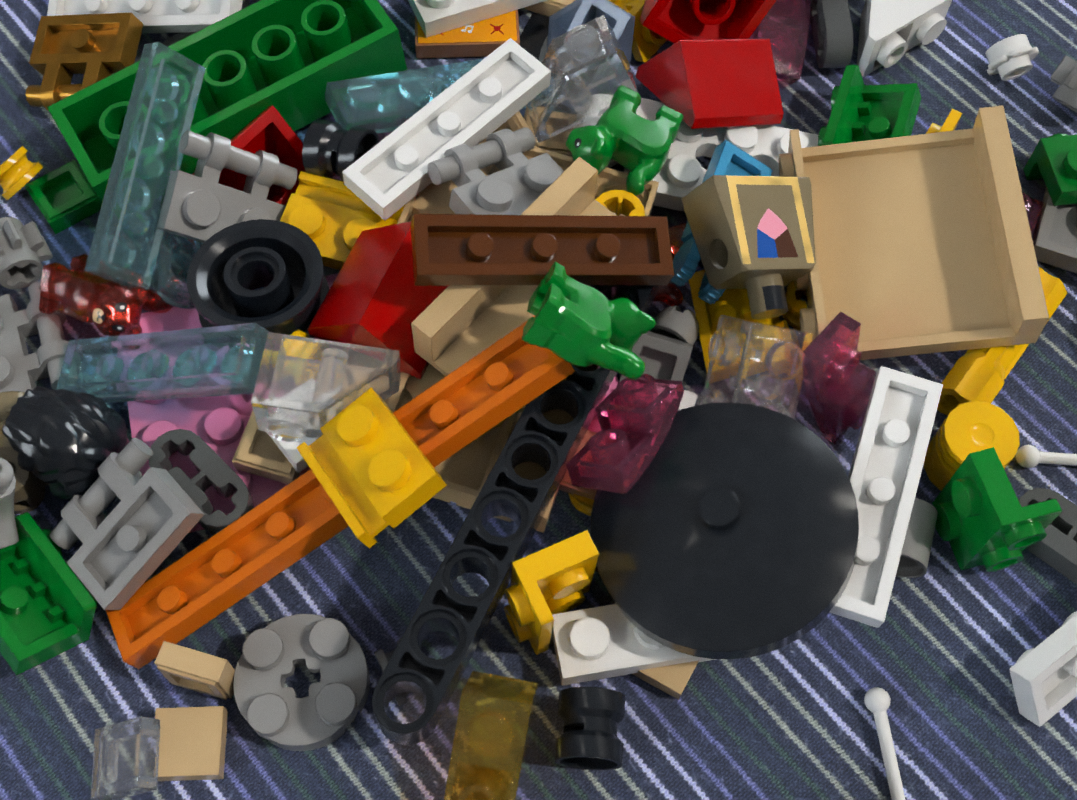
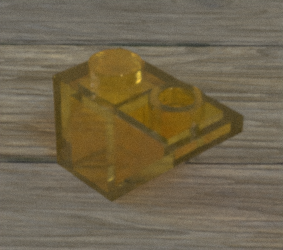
(490, 738)

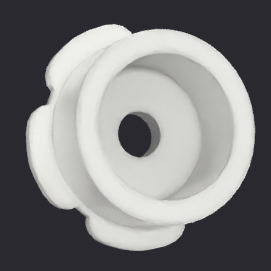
(1011, 57)

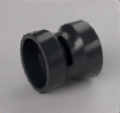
(332, 149)
(590, 728)

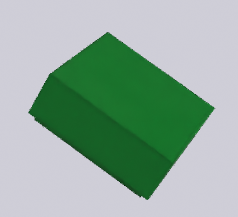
(64, 196)

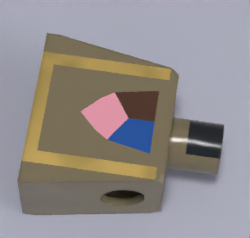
(754, 235)

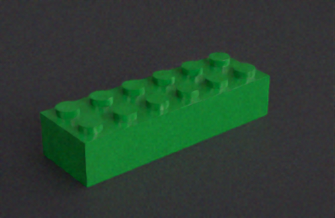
(252, 60)

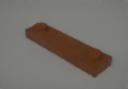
(524, 247)

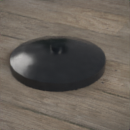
(729, 534)

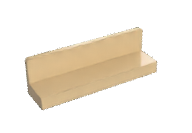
(474, 317)

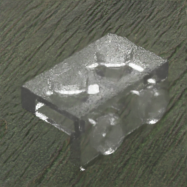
(755, 365)

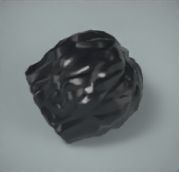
(64, 437)

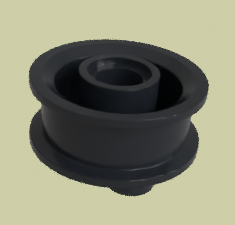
(256, 256)

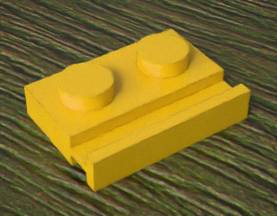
(331, 216)
(371, 467)

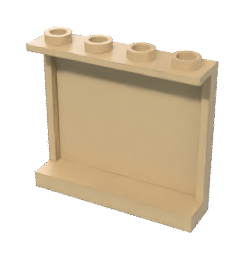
(921, 241)

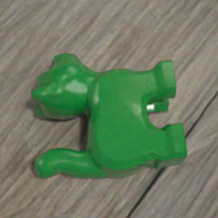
(628, 139)
(585, 325)

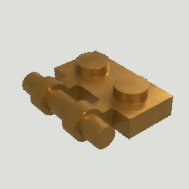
(80, 45)

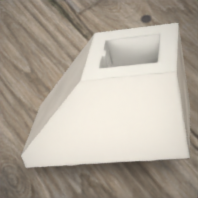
(895, 27)

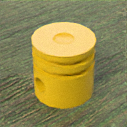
(966, 430)

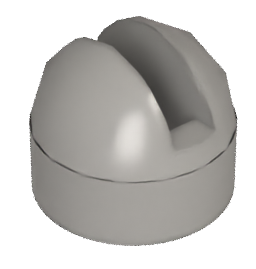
(677, 325)

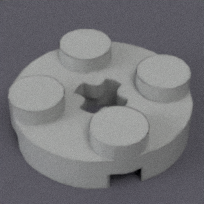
(332, 703)

